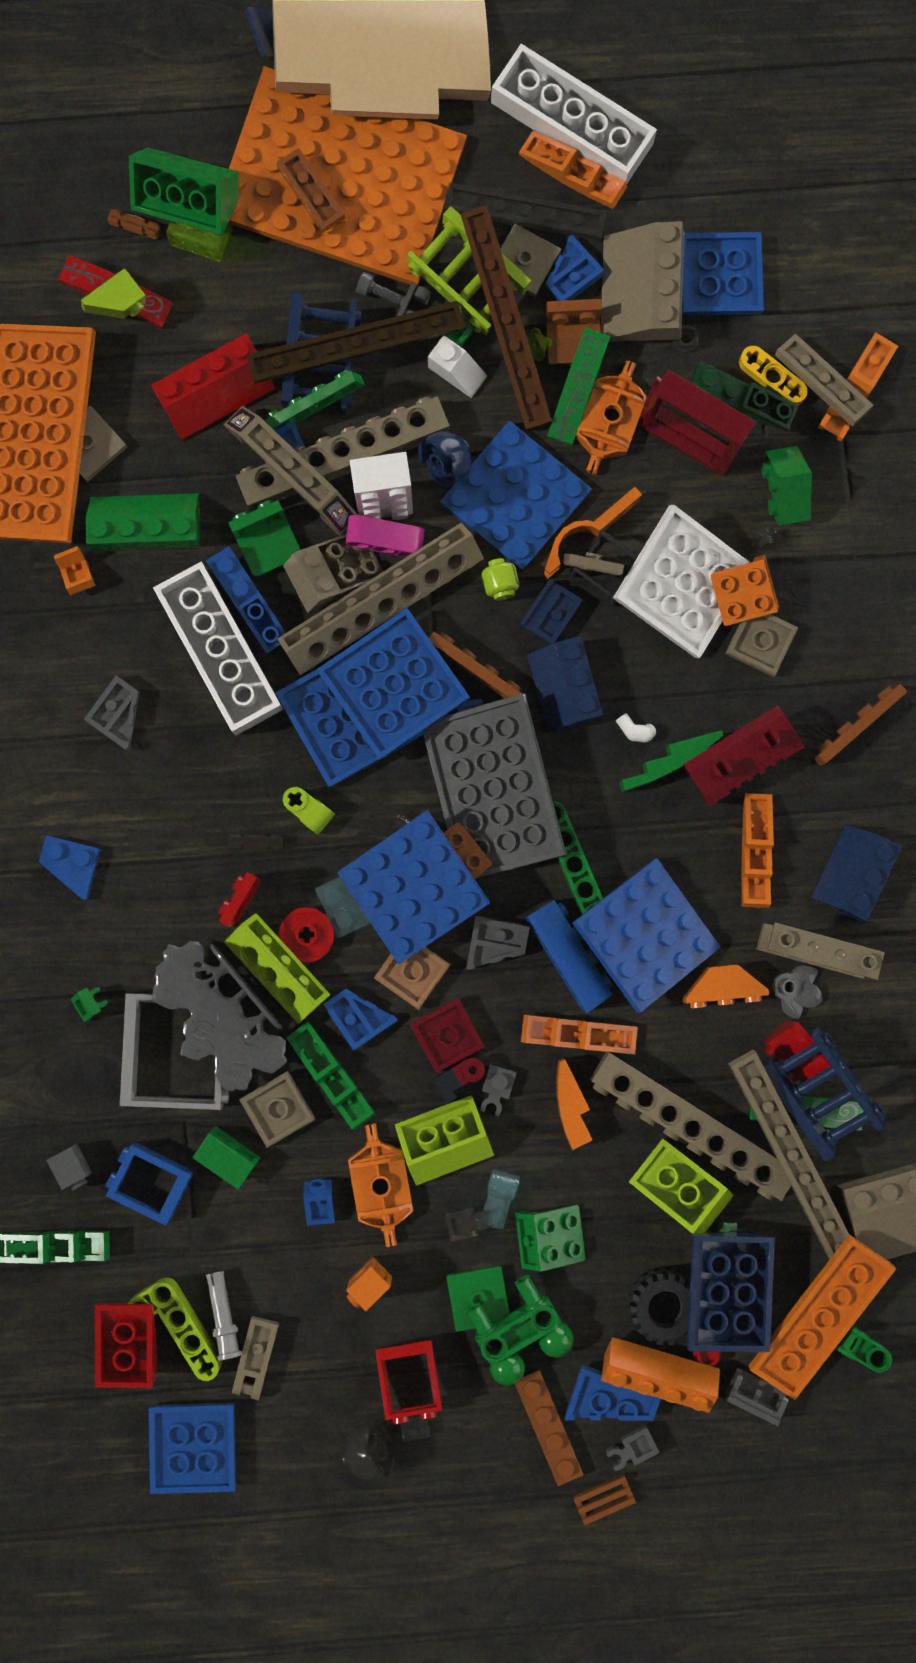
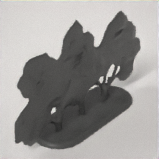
(216, 1021)

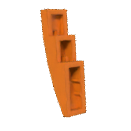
(572, 170)
(757, 850)
(579, 1034)

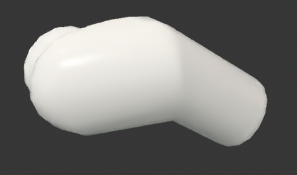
(634, 732)

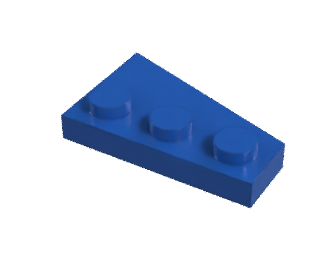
(599, 1400)

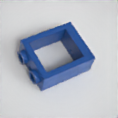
(126, 1158)

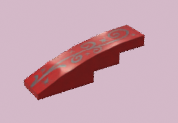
(87, 277)

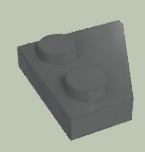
(116, 712)
(496, 940)

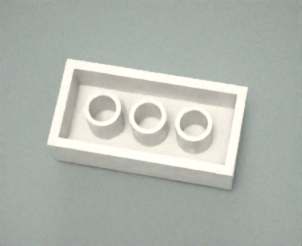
(382, 486)

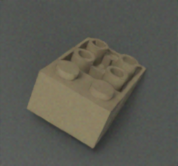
(330, 571)

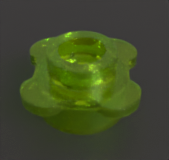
(544, 343)

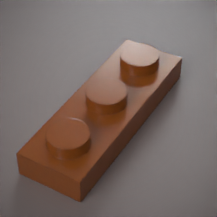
(310, 190)

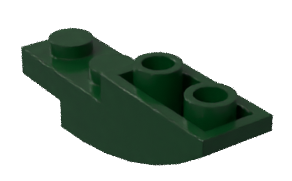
(748, 399)

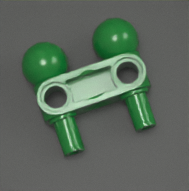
(519, 1331)

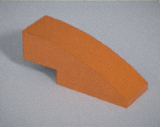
(571, 1106)

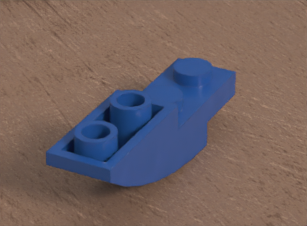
(246, 598)

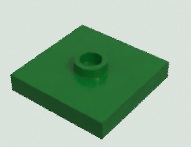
(477, 1286)

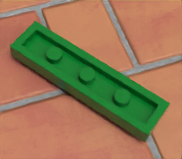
(321, 397)

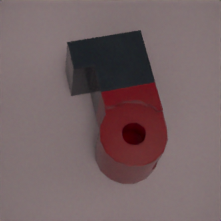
(466, 1071)

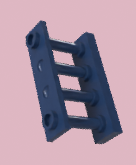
(298, 312)
(809, 1118)

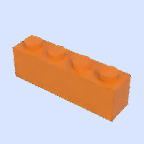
(660, 1375)

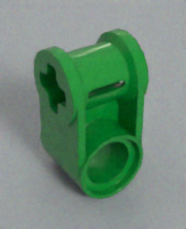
(860, 1347)

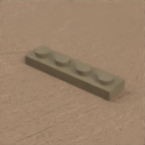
(823, 380)

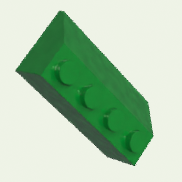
(182, 190)
(143, 522)

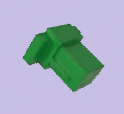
(726, 1226)

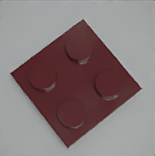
(447, 1035)

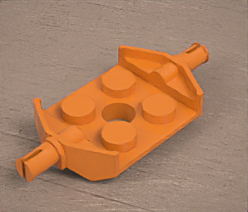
(606, 437)
(384, 1162)

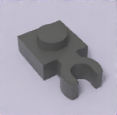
(497, 1084)
(637, 1447)

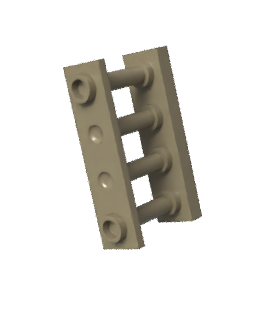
(820, 951)

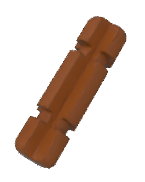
(134, 224)

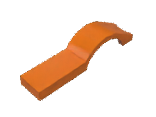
(863, 378)
(586, 526)

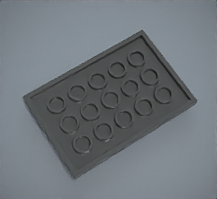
(496, 783)

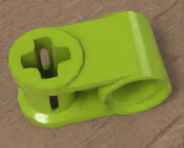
(311, 812)

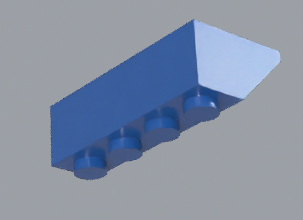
(569, 956)

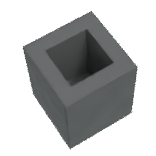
(70, 1168)

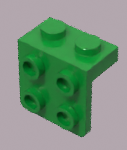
(264, 537)

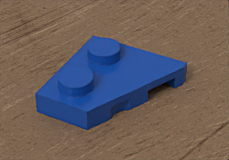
(573, 272)
(71, 863)
(357, 1018)

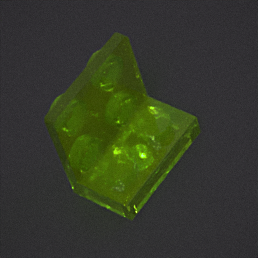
(198, 240)

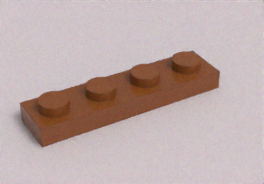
(466, 661)
(867, 716)
(548, 1427)

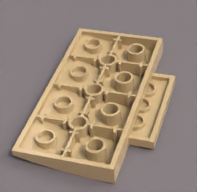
(382, 54)

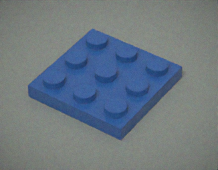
(722, 274)
(192, 1448)

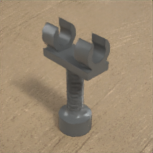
(367, 285)

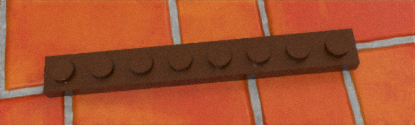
(506, 316)

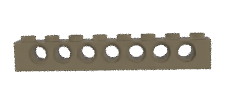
(334, 466)
(381, 598)
(611, 1067)

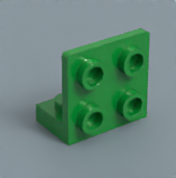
(550, 1238)

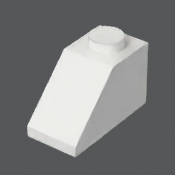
(456, 366)

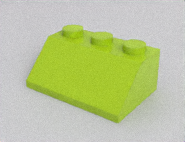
(443, 1140)

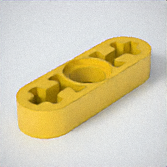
(772, 364)

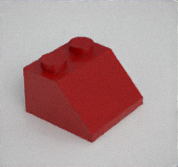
(788, 1041)

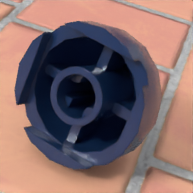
(446, 457)

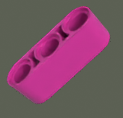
(383, 536)

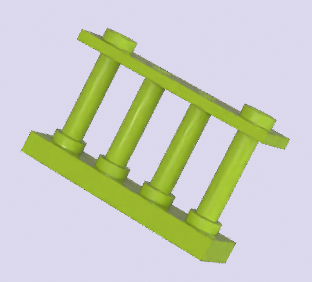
(418, 266)

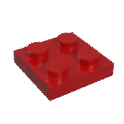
(233, 909)

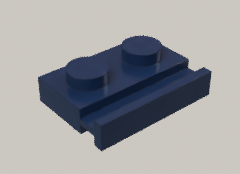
(551, 612)

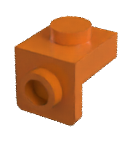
(74, 570)

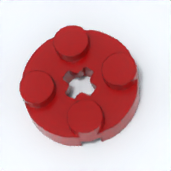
(317, 923)

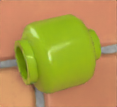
(500, 579)

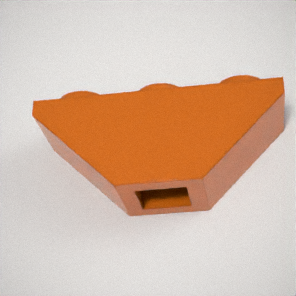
(724, 985)

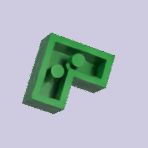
(790, 485)

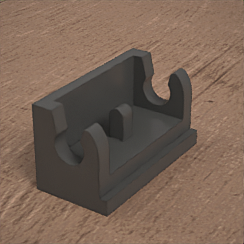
(755, 1396)

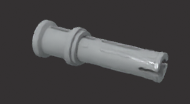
(225, 1330)

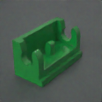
(226, 1157)

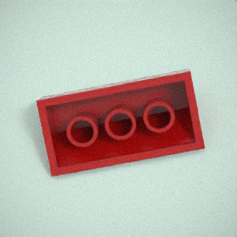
(210, 388)

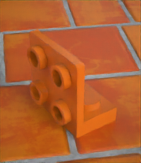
(745, 591)

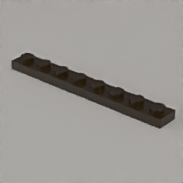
(355, 342)

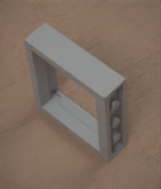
(130, 1067)

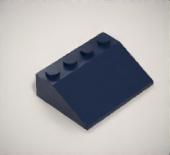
(731, 1292)

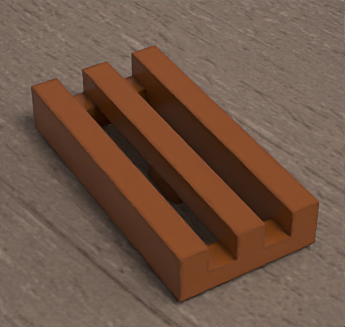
(606, 1510)

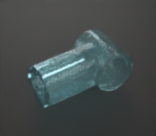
(500, 1190)

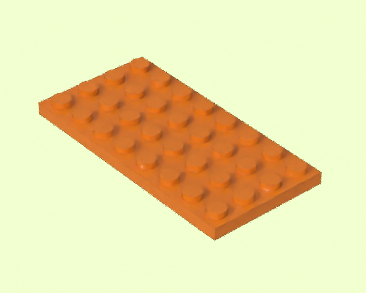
(42, 428)

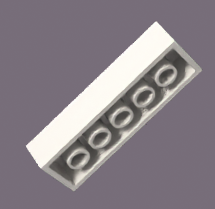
(572, 113)
(218, 648)

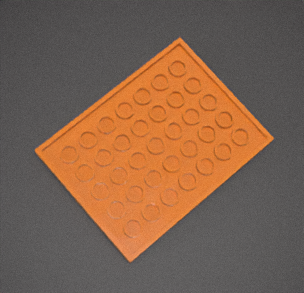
(379, 170)

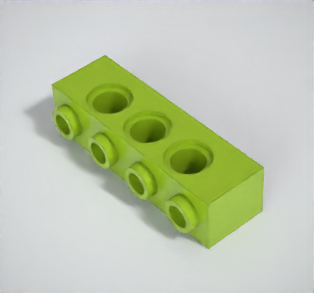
(276, 968)

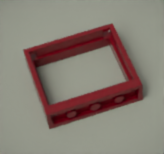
(702, 408)

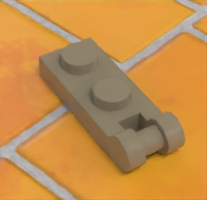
(255, 1356)

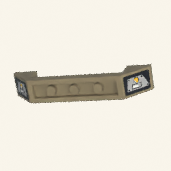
(292, 468)

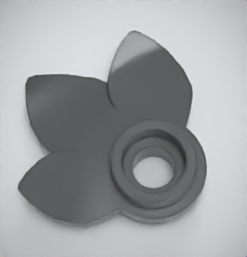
(801, 990)

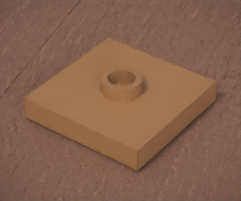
(414, 977)

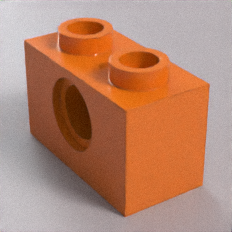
(368, 1284)

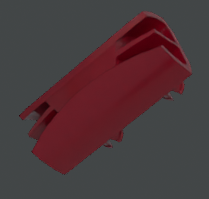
(743, 755)

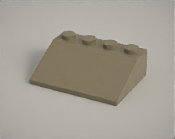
(643, 283)
(883, 1210)

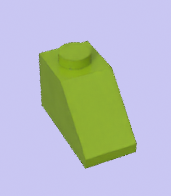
(116, 297)

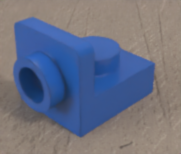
(318, 1202)

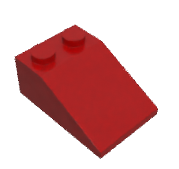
(125, 1346)

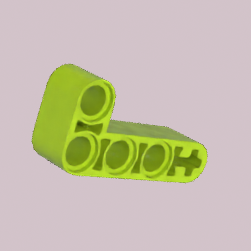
(180, 1331)

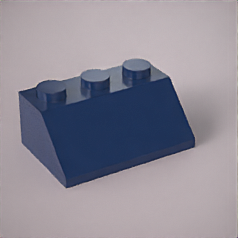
(564, 684)
(856, 872)

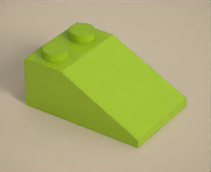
(681, 1188)

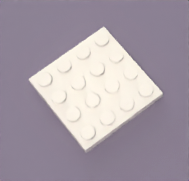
(673, 581)

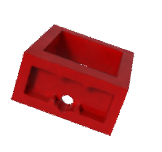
(425, 1410)

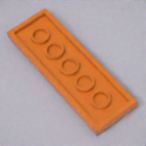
(822, 1317)

